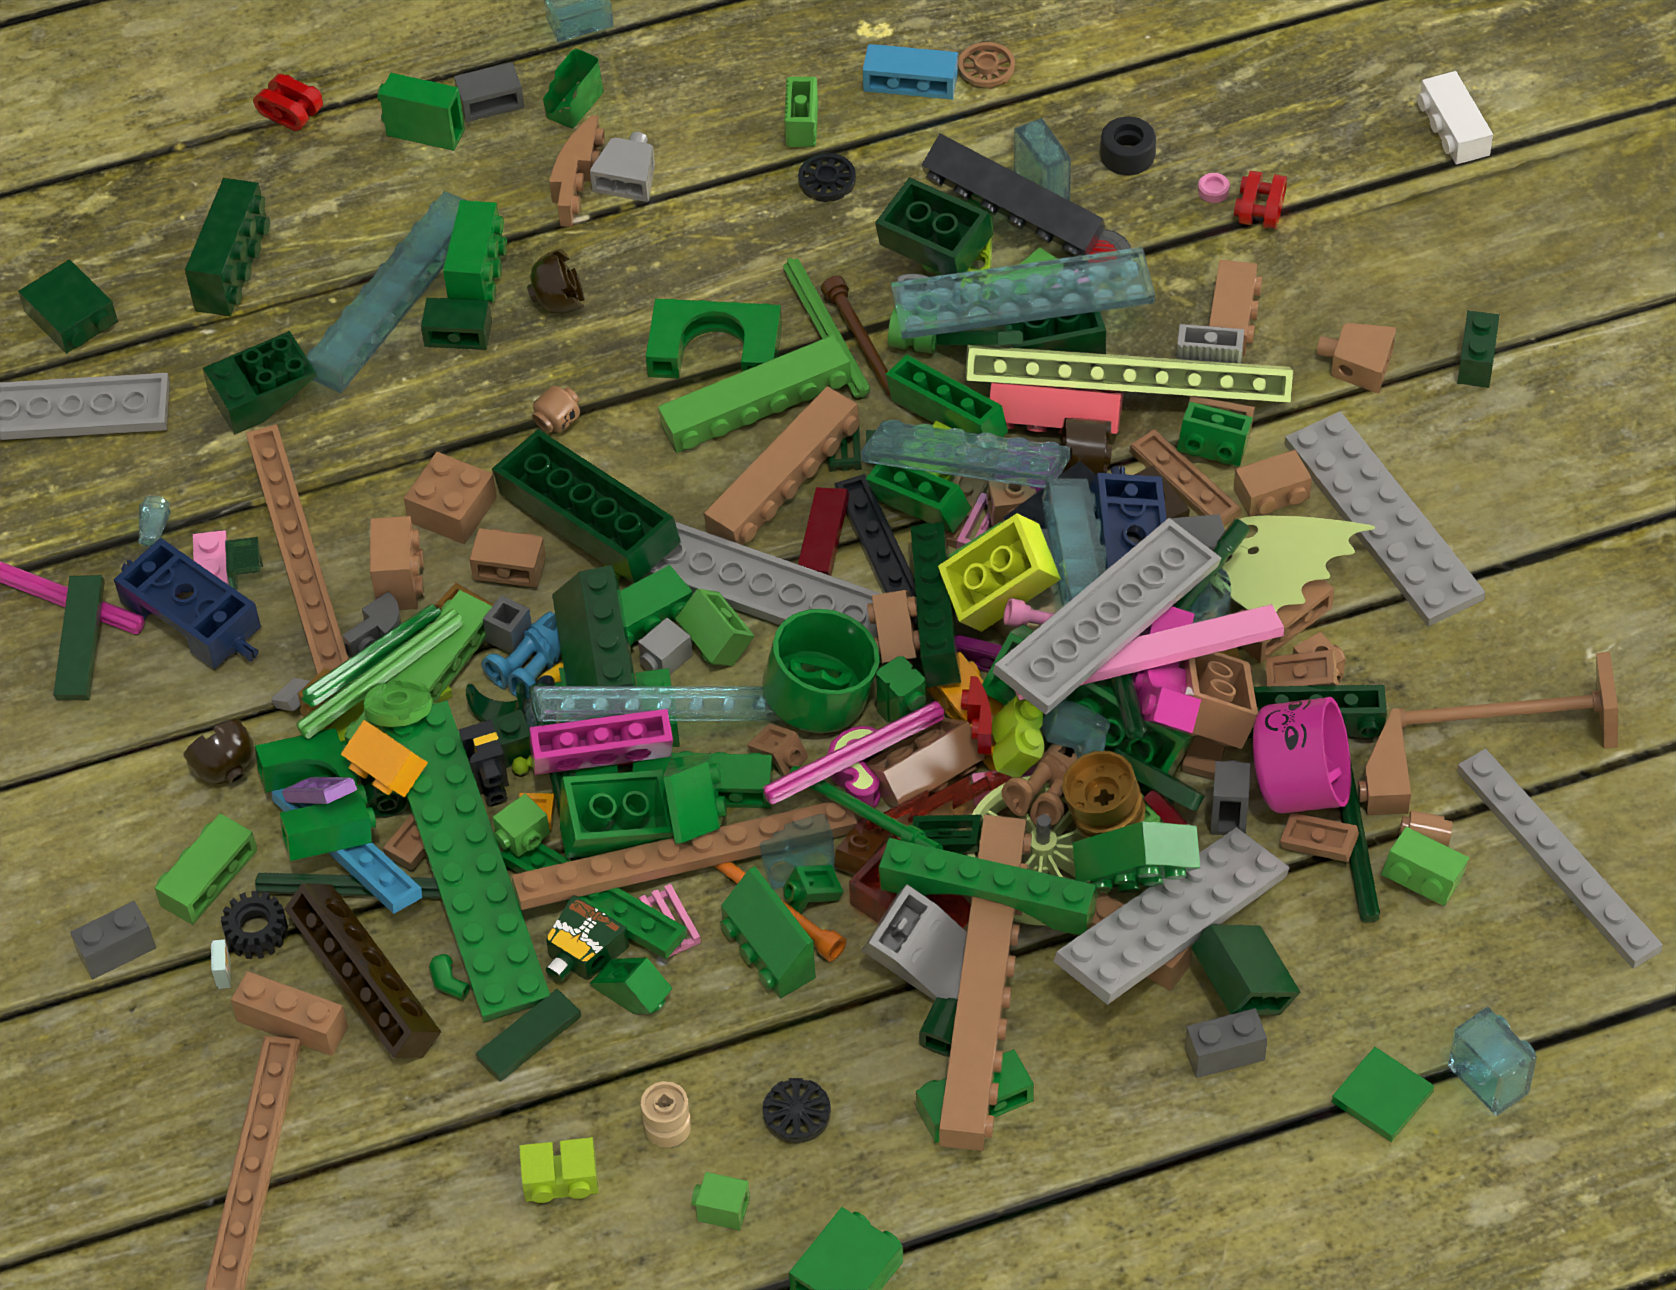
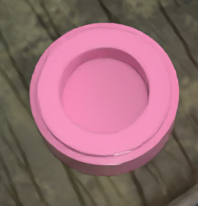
(1213, 187)

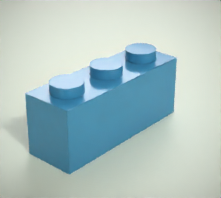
(910, 71)

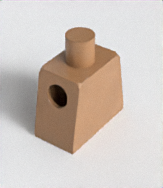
(1360, 354)

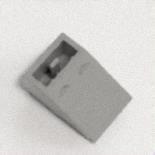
(919, 944)

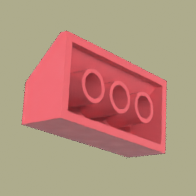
(1049, 405)

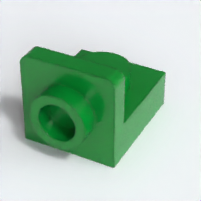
(812, 884)

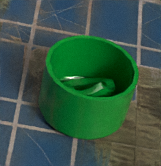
(820, 670)

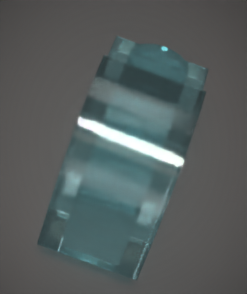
(1076, 728)

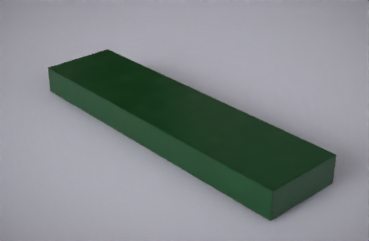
(79, 637)

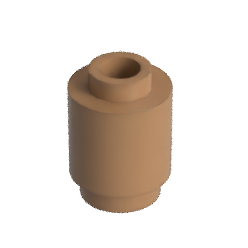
(1429, 825)

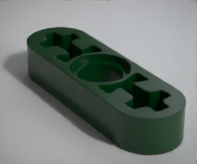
(1163, 782)

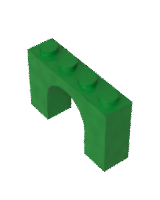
(680, 321)
(320, 826)

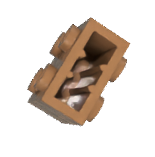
(895, 625)

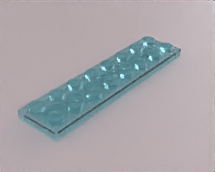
(1022, 293)

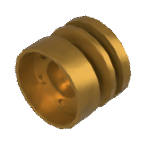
(1102, 793)

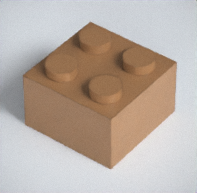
(450, 497)
(396, 560)

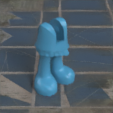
(541, 639)

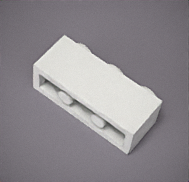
(1455, 117)

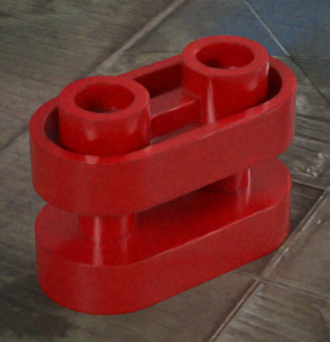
(288, 102)
(1248, 206)

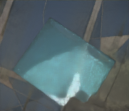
(794, 838)

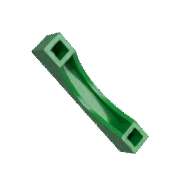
(1052, 899)

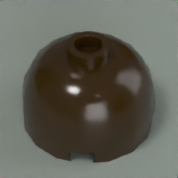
(555, 284)
(223, 754)

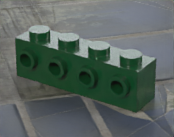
(1360, 705)

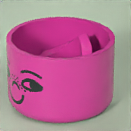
(1302, 755)

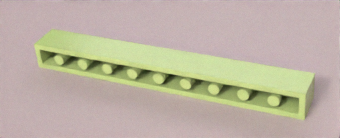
(1128, 373)

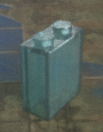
(1042, 157)

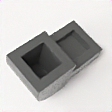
(379, 619)

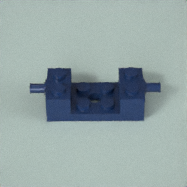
(1124, 506)
(213, 619)

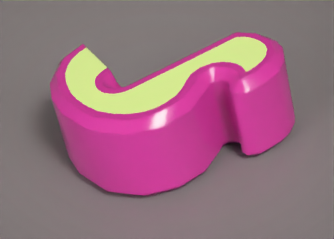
(857, 778)

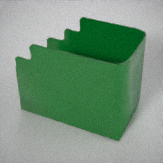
(575, 68)

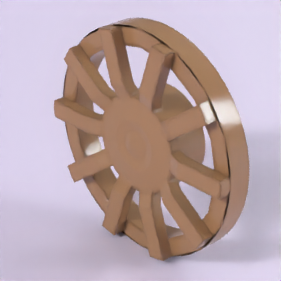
(986, 64)

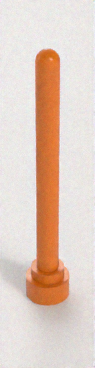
(828, 943)

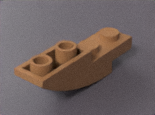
(574, 167)

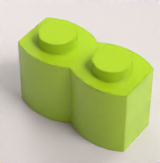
(1017, 737)

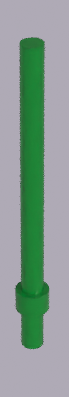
(906, 833)

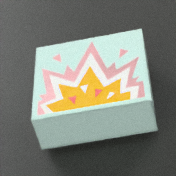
(220, 964)

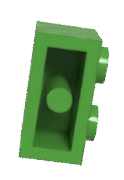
(715, 627)
(1425, 866)

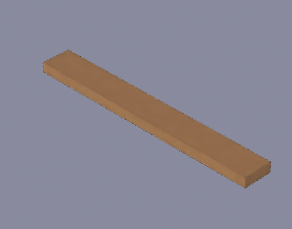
(253, 1164)

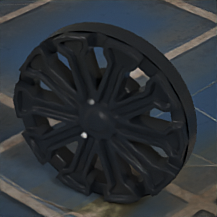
(827, 177)
(796, 1110)

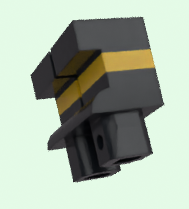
(486, 760)

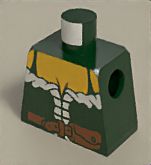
(583, 941)

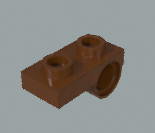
(859, 847)

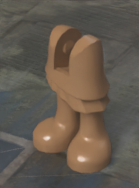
(1050, 769)

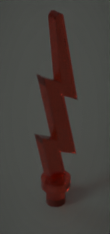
(958, 792)

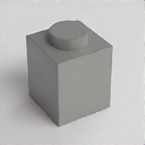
(665, 647)

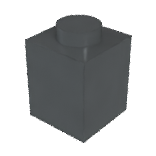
(506, 624)

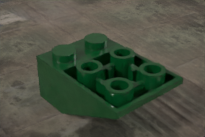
(258, 381)

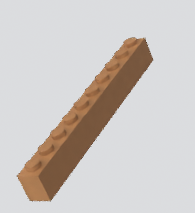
(982, 998)

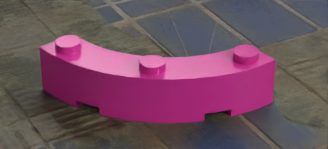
(1164, 687)

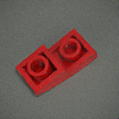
(978, 714)

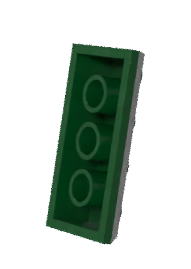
(593, 630)

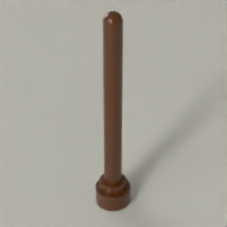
(837, 291)

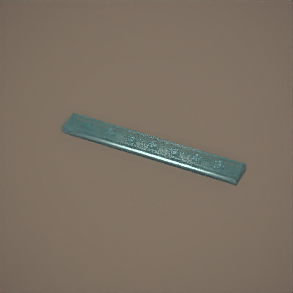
(682, 702)

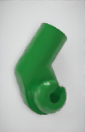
(443, 978)

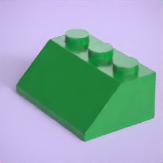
(613, 812)
(768, 935)

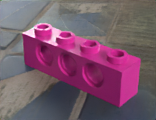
(600, 741)

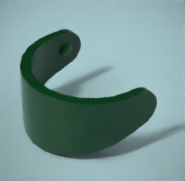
(487, 708)

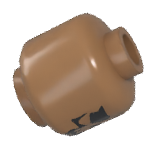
(556, 409)

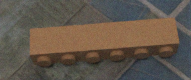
(783, 467)

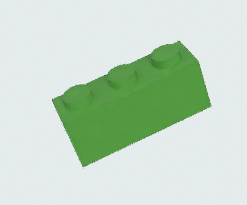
(205, 868)

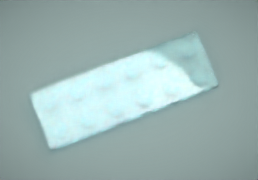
(965, 453)

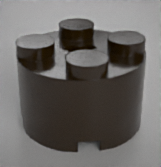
(1087, 443)

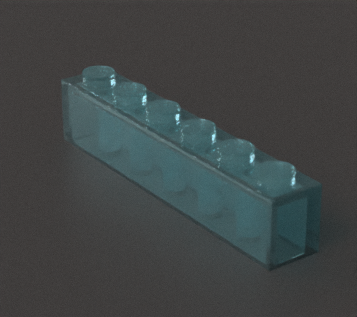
(1073, 534)

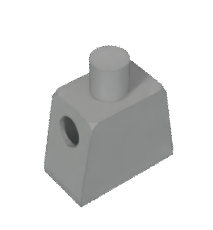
(625, 168)

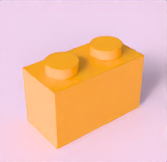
(384, 759)

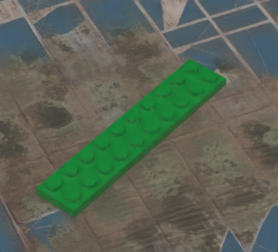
(470, 870)

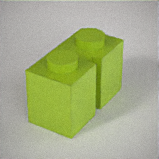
(559, 1176)

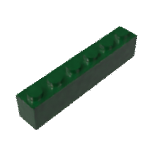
(934, 606)

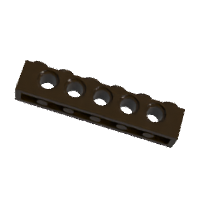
(362, 971)

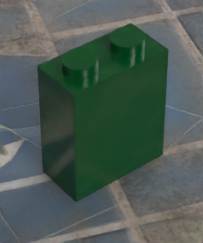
(68, 306)
(1245, 969)

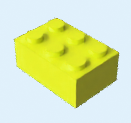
(996, 567)

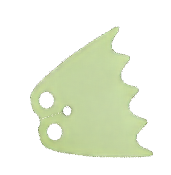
(1288, 557)

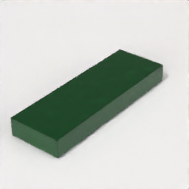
(980, 337)
(528, 1035)

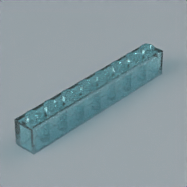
(386, 297)

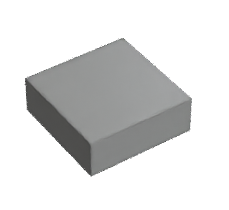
(287, 697)

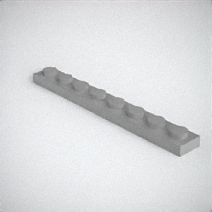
(1560, 859)

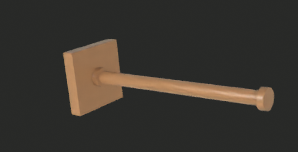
(1601, 700)

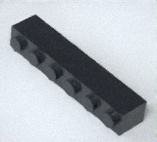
(1012, 196)

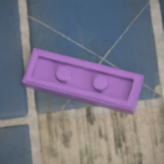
(319, 790)

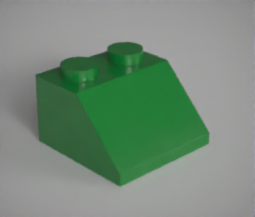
(694, 796)

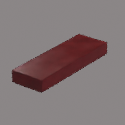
(824, 529)

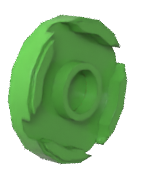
(398, 703)

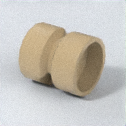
(666, 1114)

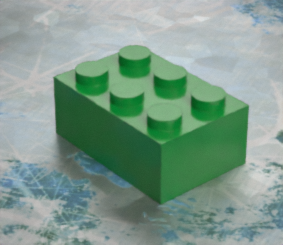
(475, 252)
(1137, 856)

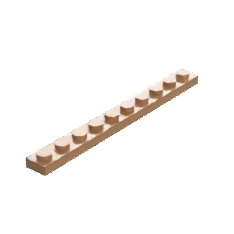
(297, 548)
(664, 857)

